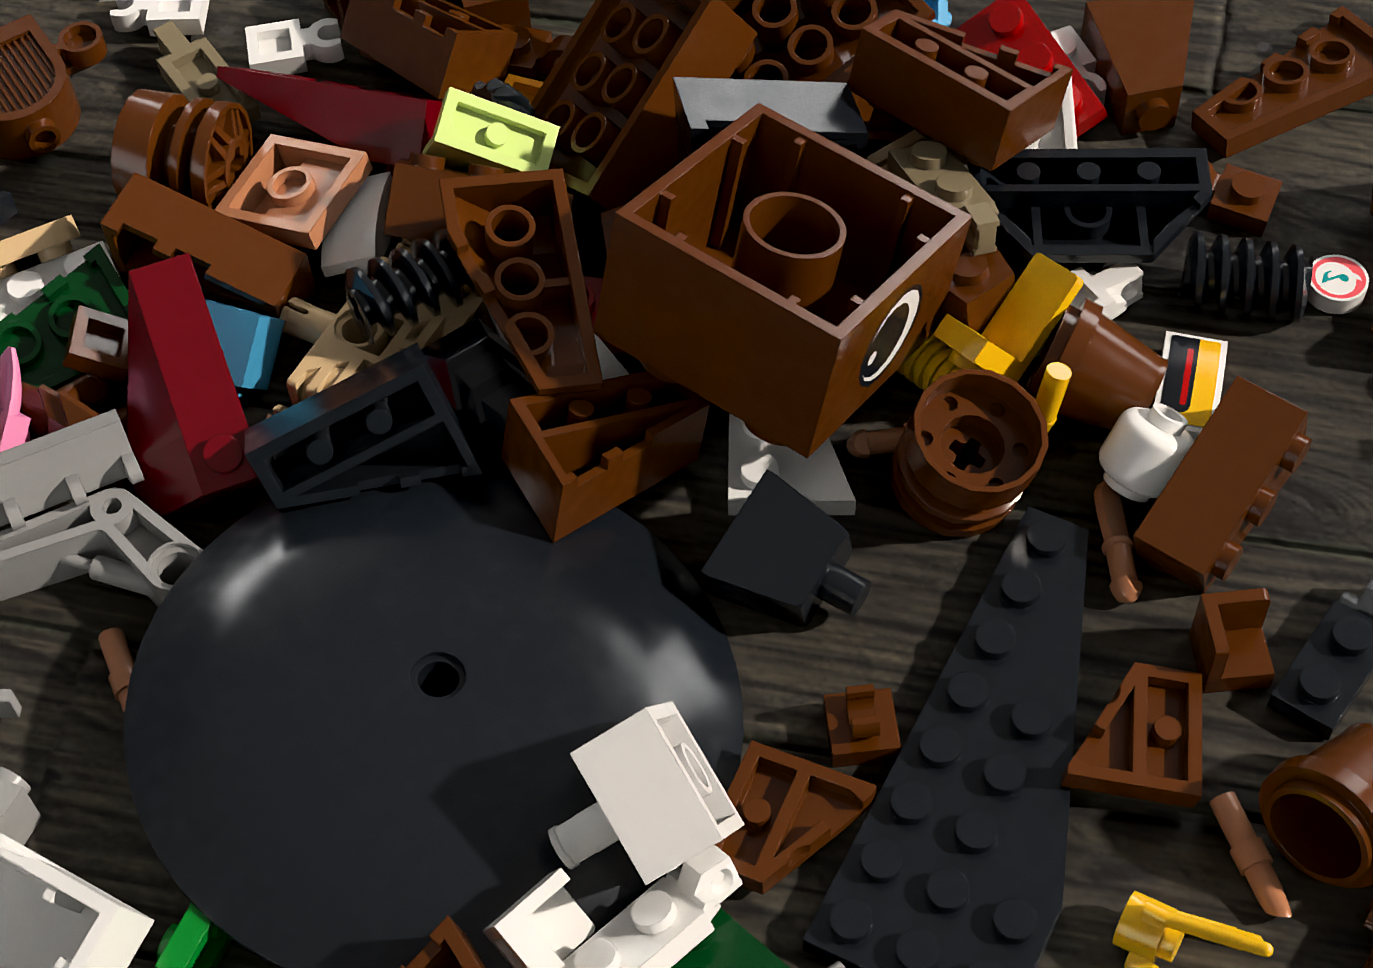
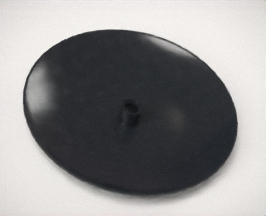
(333, 800)

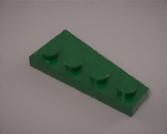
(44, 326)

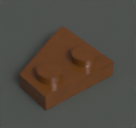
(1146, 740)
(787, 813)

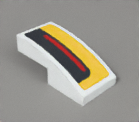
(1192, 377)

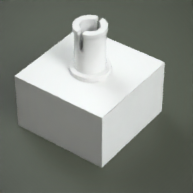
(649, 794)

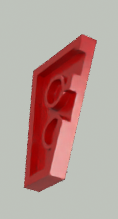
(1020, 28)

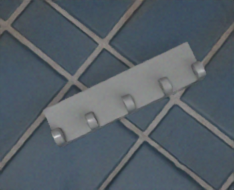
(64, 467)

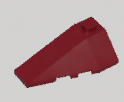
(347, 114)
(181, 395)

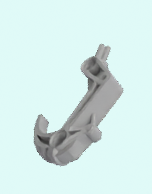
(108, 537)

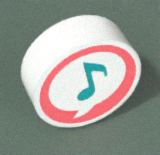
(1337, 284)

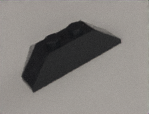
(1097, 201)

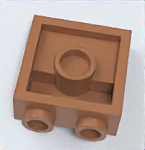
(296, 189)

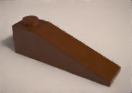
(526, 264)

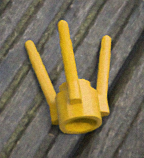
(1156, 930)

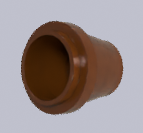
(1106, 365)
(1323, 809)

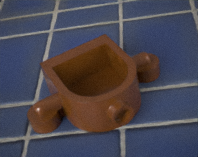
(35, 84)

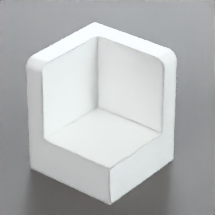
(541, 926)

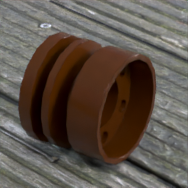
(181, 144)
(984, 428)

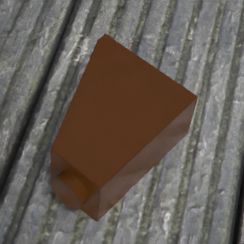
(1140, 58)

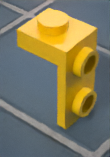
(1019, 323)

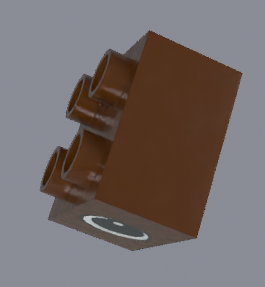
(778, 277)

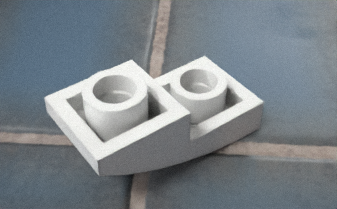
(359, 229)

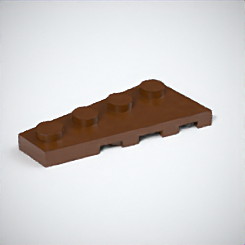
(1311, 80)

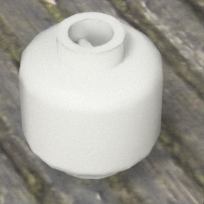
(1144, 451)

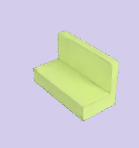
(490, 135)

